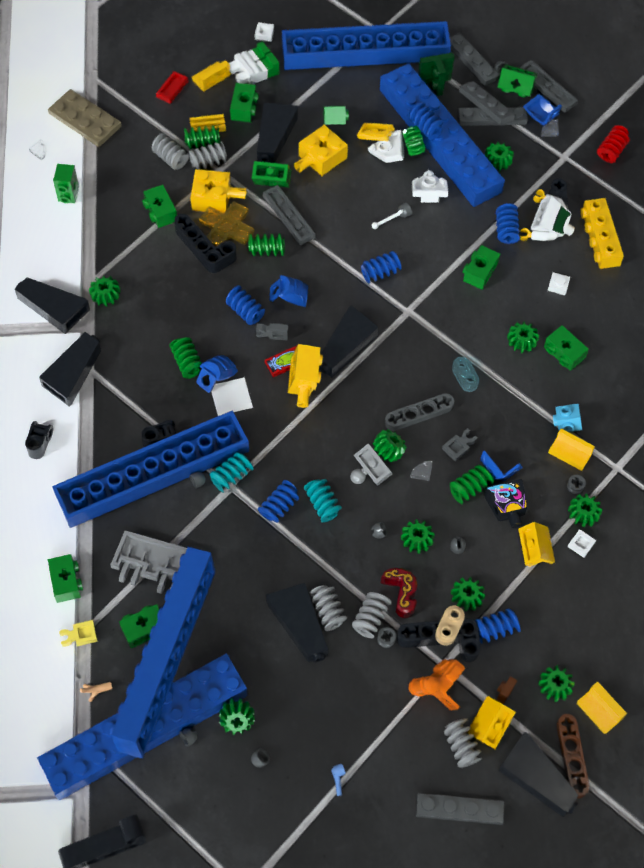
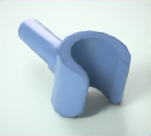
(337, 772)

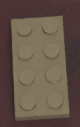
(84, 117)

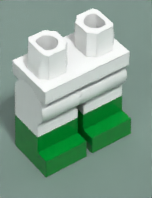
(254, 65)

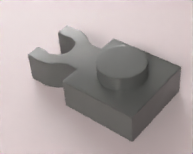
(274, 331)
(458, 446)

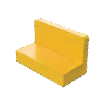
(212, 75)
(571, 449)
(536, 544)
(601, 708)
(491, 722)

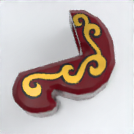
(408, 586)

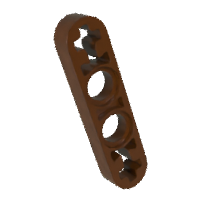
(575, 755)

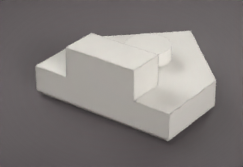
(389, 150)
(429, 187)

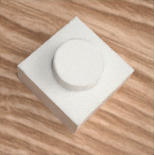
(264, 32)
(559, 283)
(581, 543)

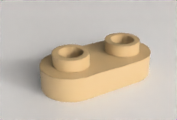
(450, 624)

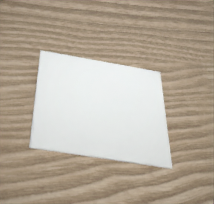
(231, 396)

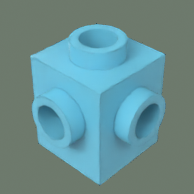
(568, 418)

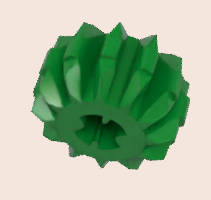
(413, 141)
(499, 155)
(104, 290)
(523, 337)
(389, 445)
(587, 504)
(417, 542)
(475, 592)
(550, 687)
(237, 716)

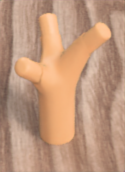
(95, 689)

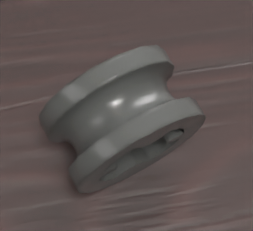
(581, 482)
(389, 631)

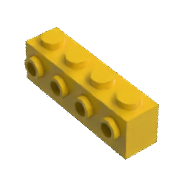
(602, 233)

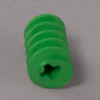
(203, 137)
(268, 245)
(186, 357)
(469, 482)

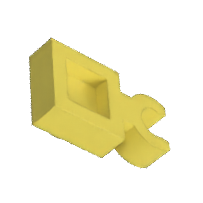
(82, 633)

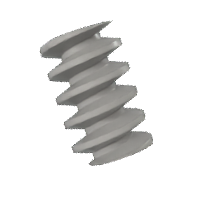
(169, 151)
(208, 155)
(327, 607)
(369, 613)
(461, 743)

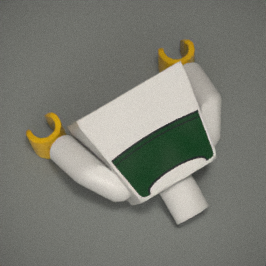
(550, 220)

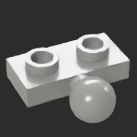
(372, 465)

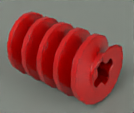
(613, 144)

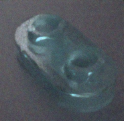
(465, 372)

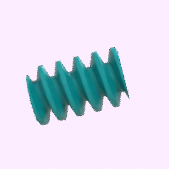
(230, 470)
(322, 500)

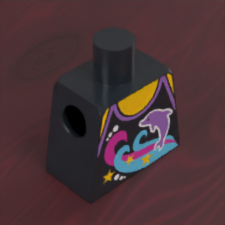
(507, 501)

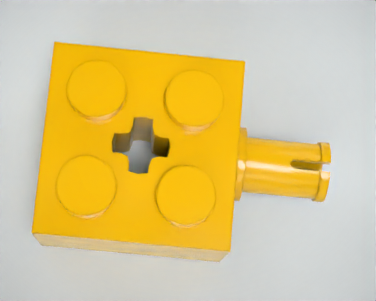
(321, 151)
(213, 190)
(304, 372)

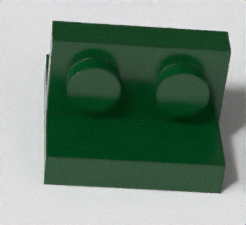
(436, 70)

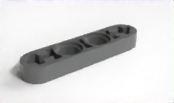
(421, 415)

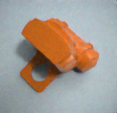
(439, 682)

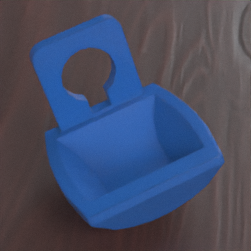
(542, 110)
(290, 290)
(218, 369)
(494, 470)

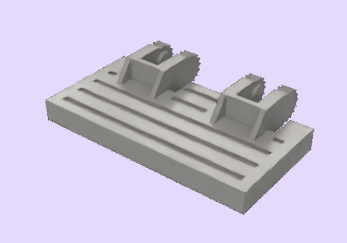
(148, 558)

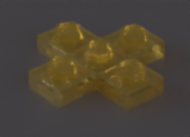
(227, 224)

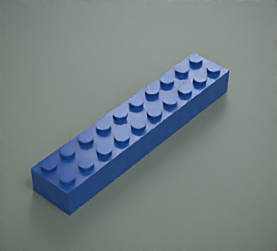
(363, 45)
(453, 147)
(150, 469)
(163, 653)
(187, 704)

